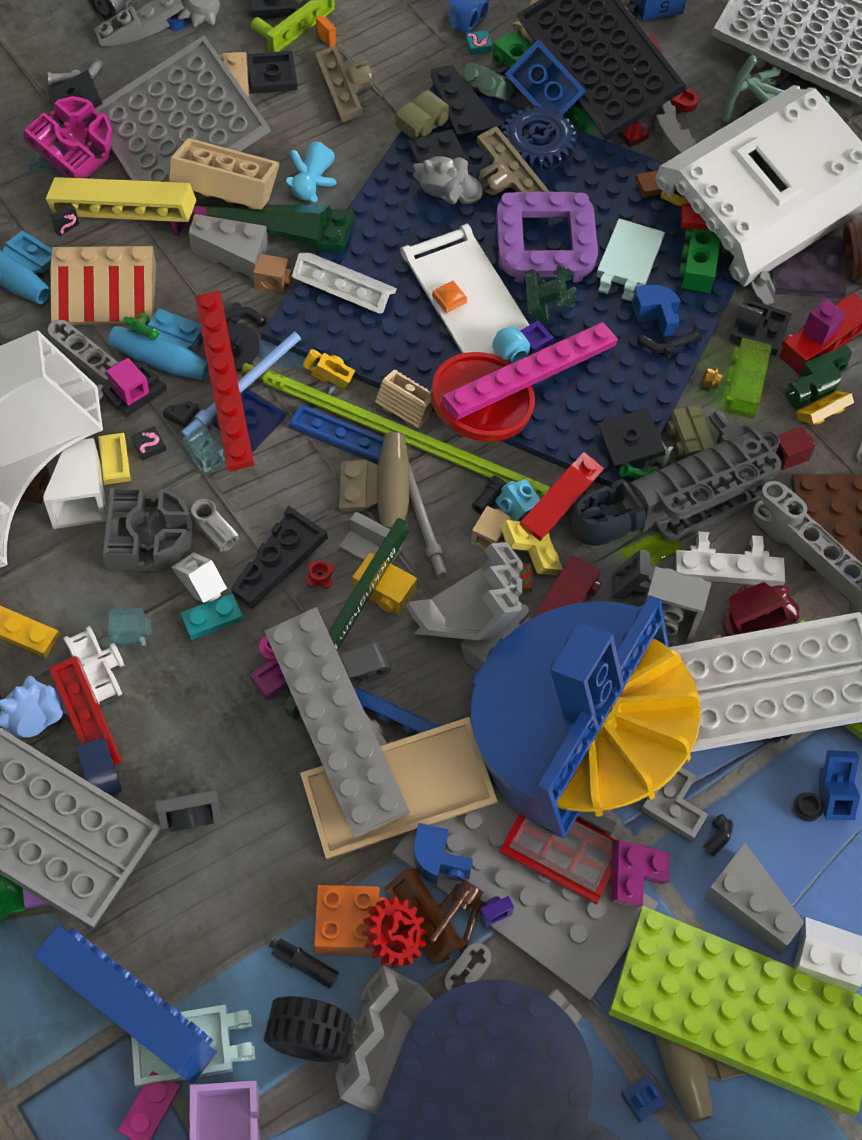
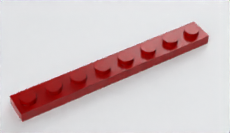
(224, 381)

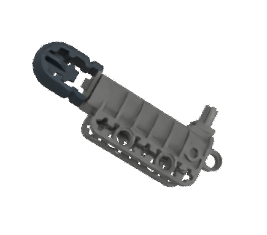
(683, 489)

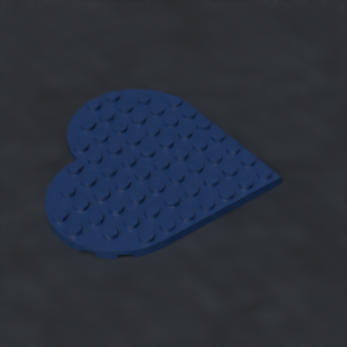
(490, 1068)

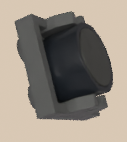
(188, 811)

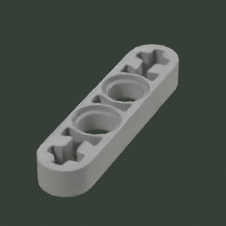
(84, 354)

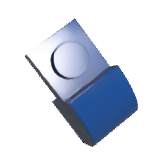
(658, 304)
(837, 785)
(431, 859)

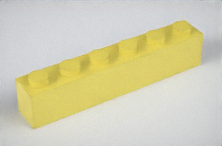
(123, 198)

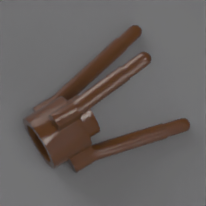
(464, 896)

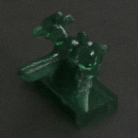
(541, 292)

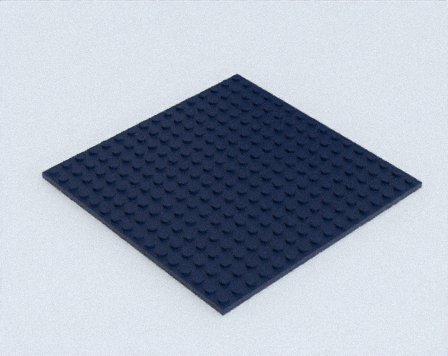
(415, 342)

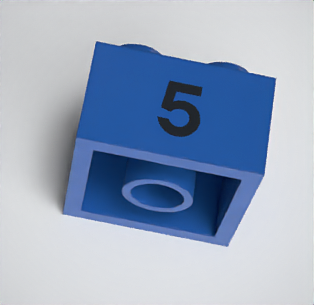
(660, 8)

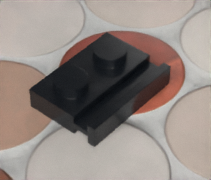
(155, 388)

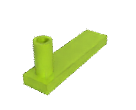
(294, 25)

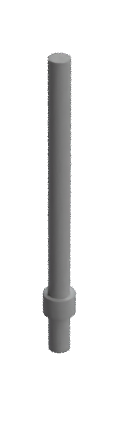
(433, 550)

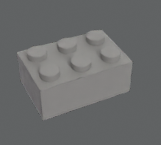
(682, 602)

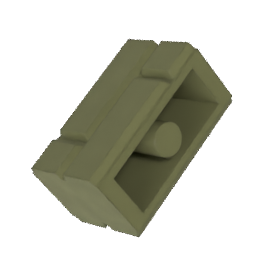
(689, 431)

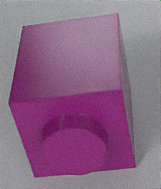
(824, 321)

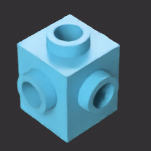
(517, 499)

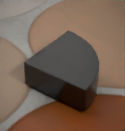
(181, 413)

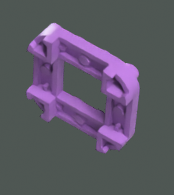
(546, 204)

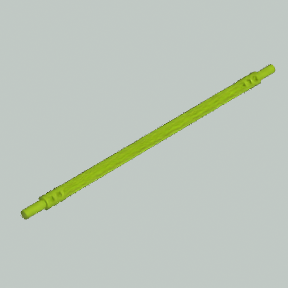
(386, 426)

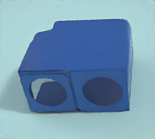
(467, 13)

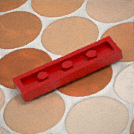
(83, 705)

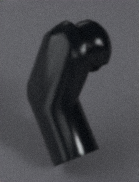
(721, 837)

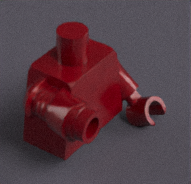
(759, 609)

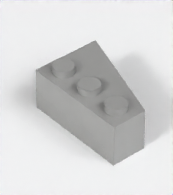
(228, 242)
(755, 901)

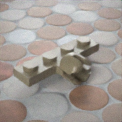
(344, 81)
(508, 166)

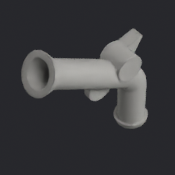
(62, 77)

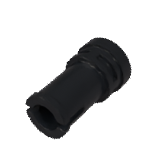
(489, 495)

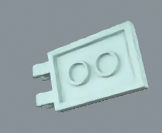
(629, 257)
(216, 1024)

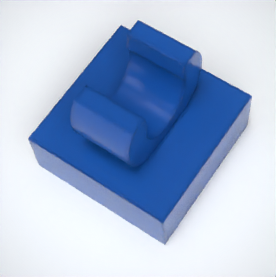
(643, 1098)

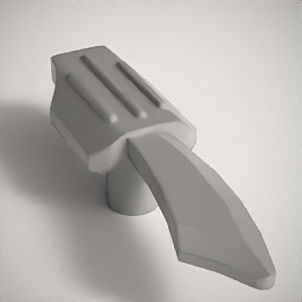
(764, 288)

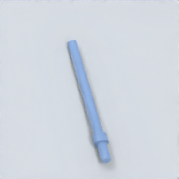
(205, 417)

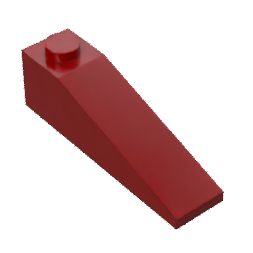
(561, 496)

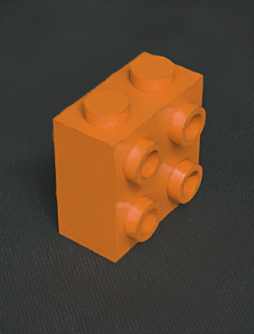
(341, 918)

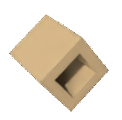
(488, 528)

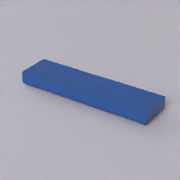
(337, 433)

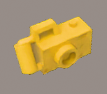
(329, 368)

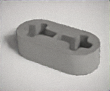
(462, 966)

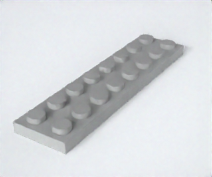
(336, 723)

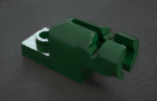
(818, 377)

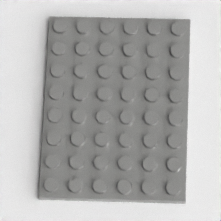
(801, 36)

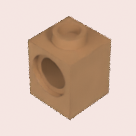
(272, 273)

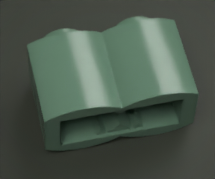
(488, 81)

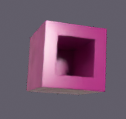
(127, 381)

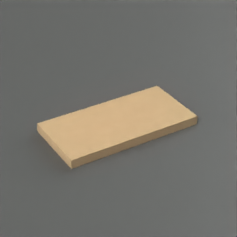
(437, 776)

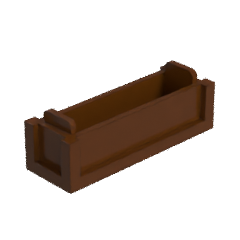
(410, 887)

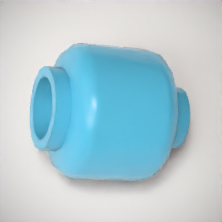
(511, 344)

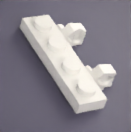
(749, 568)

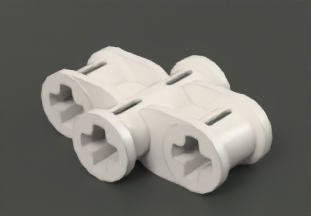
(96, 663)

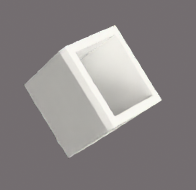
(76, 487)

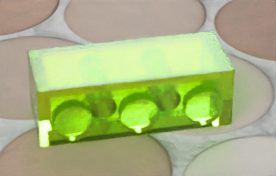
(746, 378)

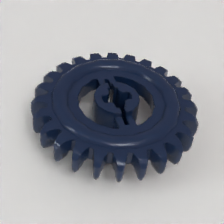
(535, 144)

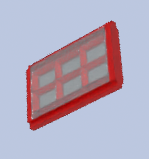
(575, 862)

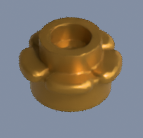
(711, 379)

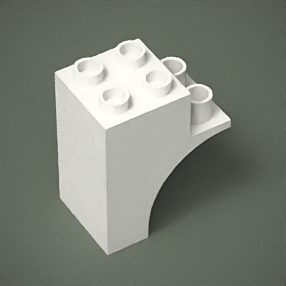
(42, 412)

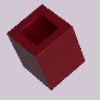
(794, 447)

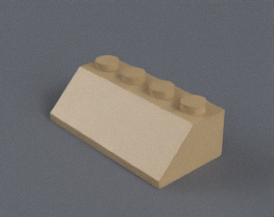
(224, 173)

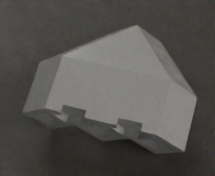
(476, 605)
(377, 1037)

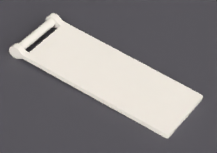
(488, 300)

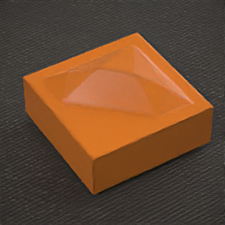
(326, 31)
(449, 296)

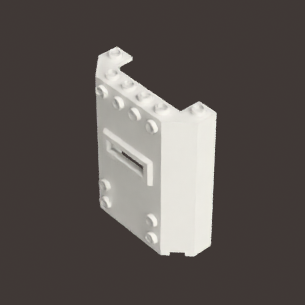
(752, 218)

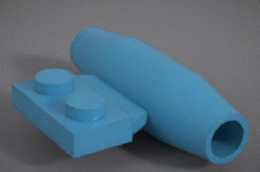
(20, 263)
(169, 351)

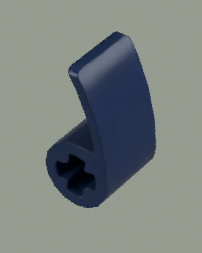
(99, 766)

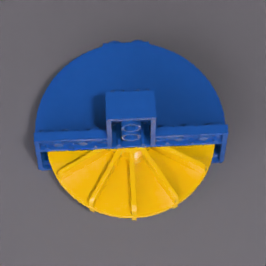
(584, 711)

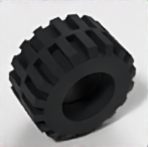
(307, 1029)

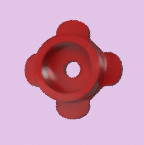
(323, 568)

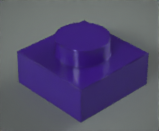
(537, 336)
(496, 910)

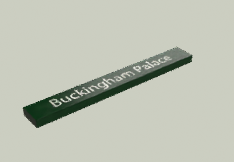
(361, 593)

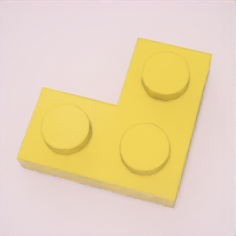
(541, 552)

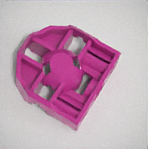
(75, 114)

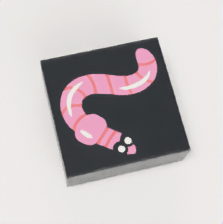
(65, 219)
(148, 443)

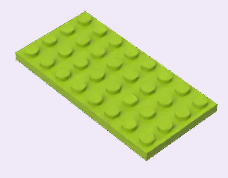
(742, 1010)

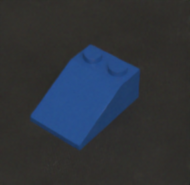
(545, 80)

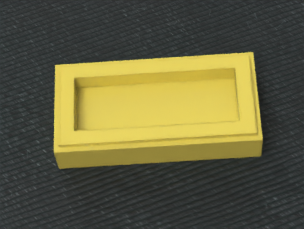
(114, 458)

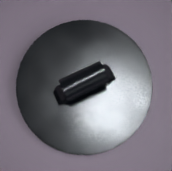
(243, 342)

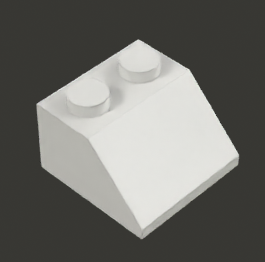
(829, 955)

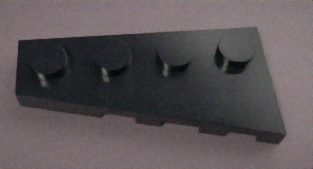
(283, 552)

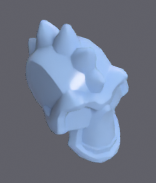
(31, 708)

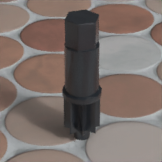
(304, 962)

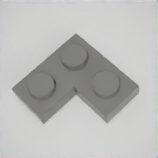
(671, 808)

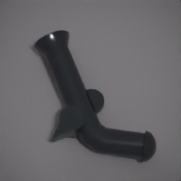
(238, 312)
(670, 343)

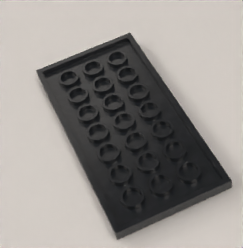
(607, 56)

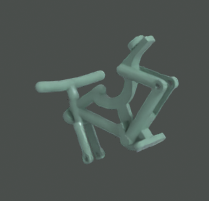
(760, 88)

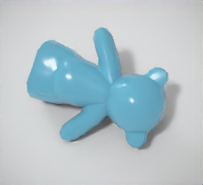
(316, 161)

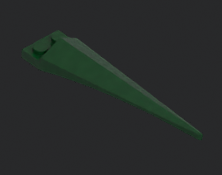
(306, 224)

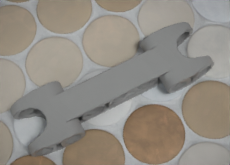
(791, 525)

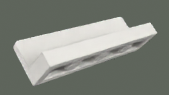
(342, 282)

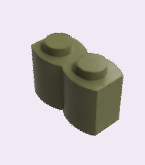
(422, 115)

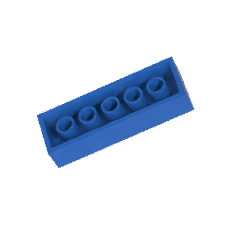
(127, 1002)

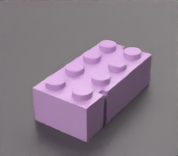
(224, 1111)

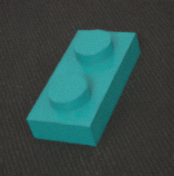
(211, 616)

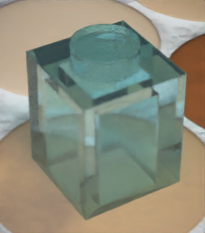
(129, 627)

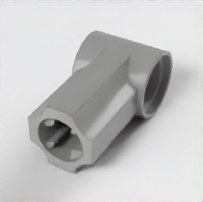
(213, 526)

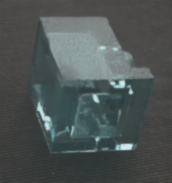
(204, 449)

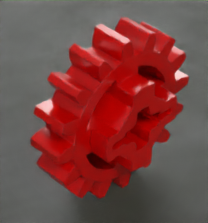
(405, 943)

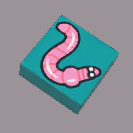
(478, 42)

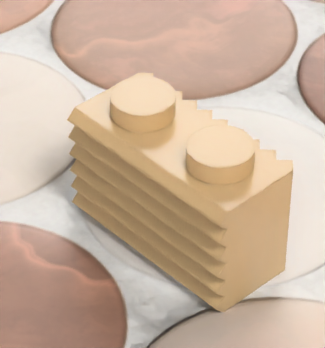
(405, 399)

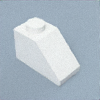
(200, 577)

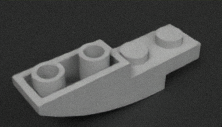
(139, 24)
(669, 132)

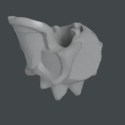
(200, 11)
(448, 180)

